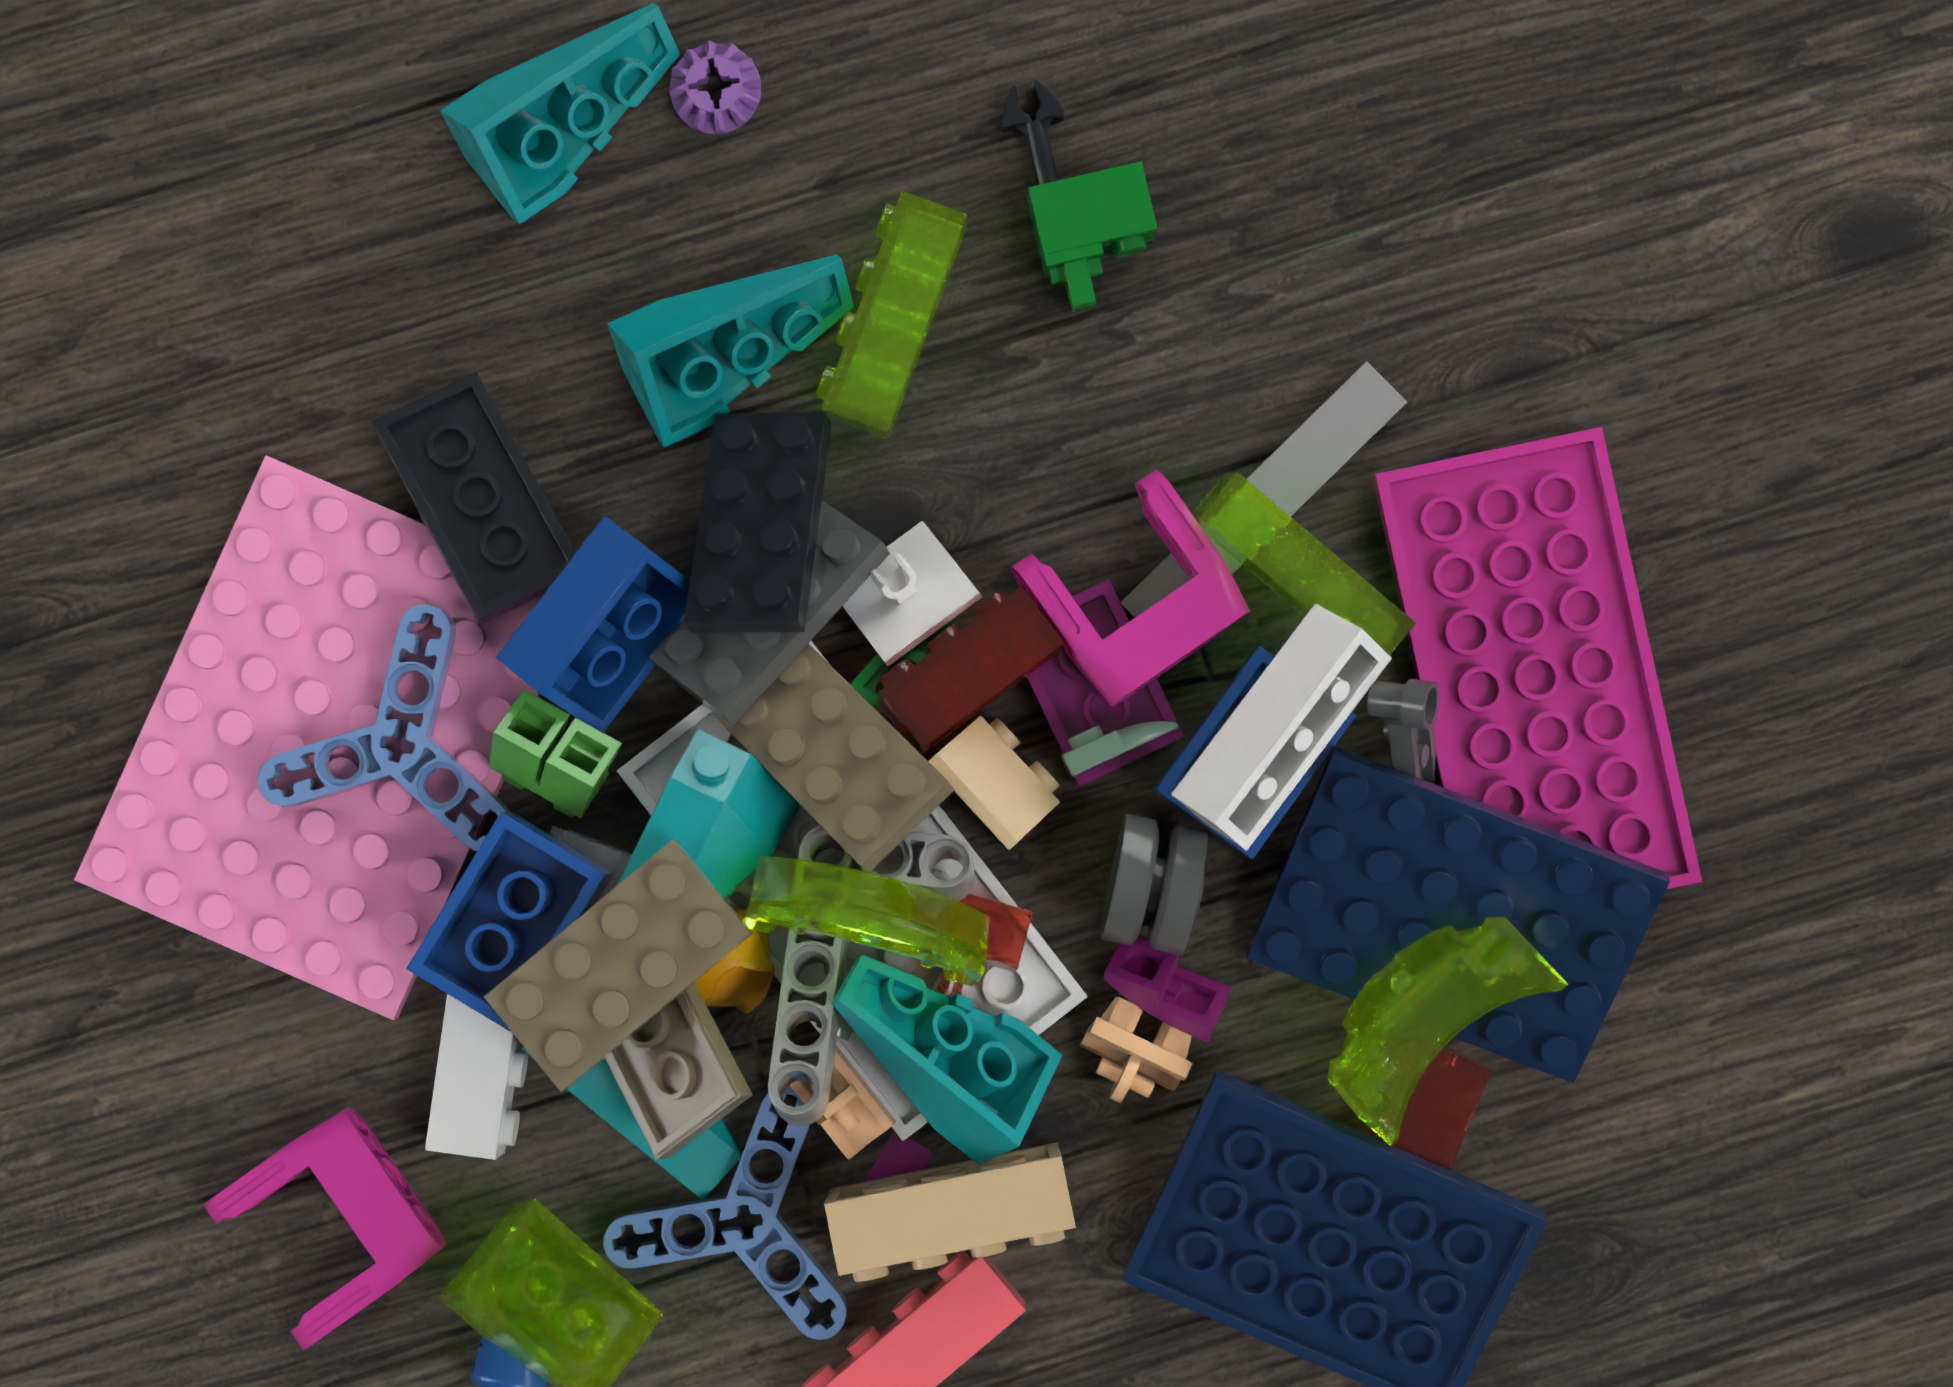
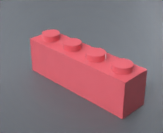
(930, 1330)

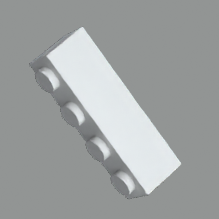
(1281, 726)
(475, 1085)

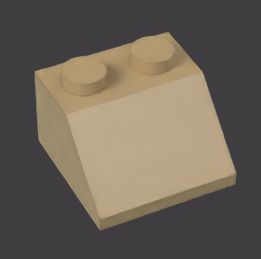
(996, 781)

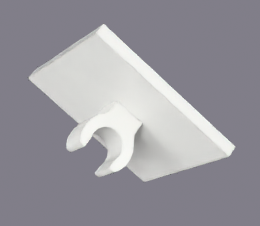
(910, 594)

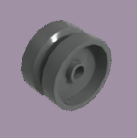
(1164, 886)

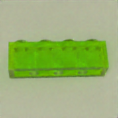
(893, 315)
(1294, 560)

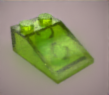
(551, 1300)

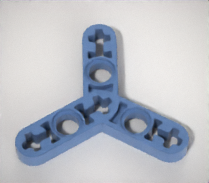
(375, 759)
(754, 1249)

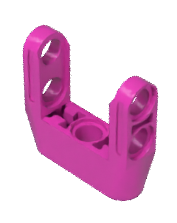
(1164, 631)
(368, 1195)

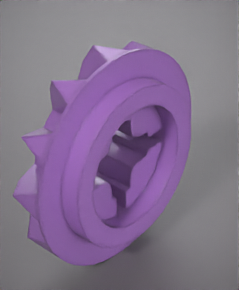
(737, 101)

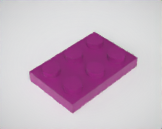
(1076, 706)

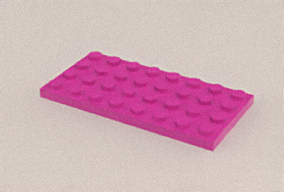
(1538, 644)

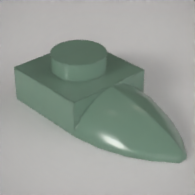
(1095, 748)

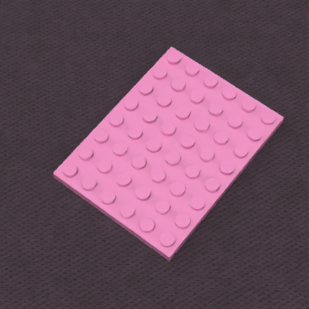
(277, 659)

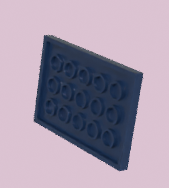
(1403, 857)
(1332, 1242)

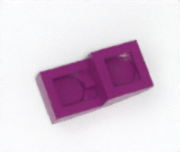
(1167, 991)

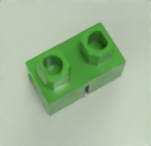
(530, 758)

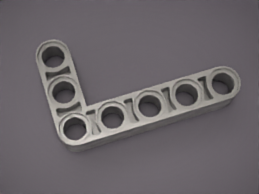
(814, 1003)

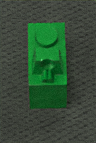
(1086, 217)

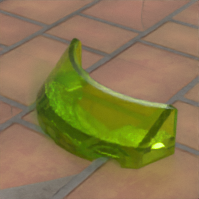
(871, 913)
(1421, 1005)

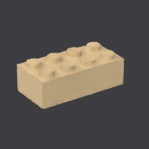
(949, 1211)

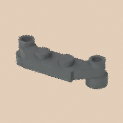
(1408, 724)

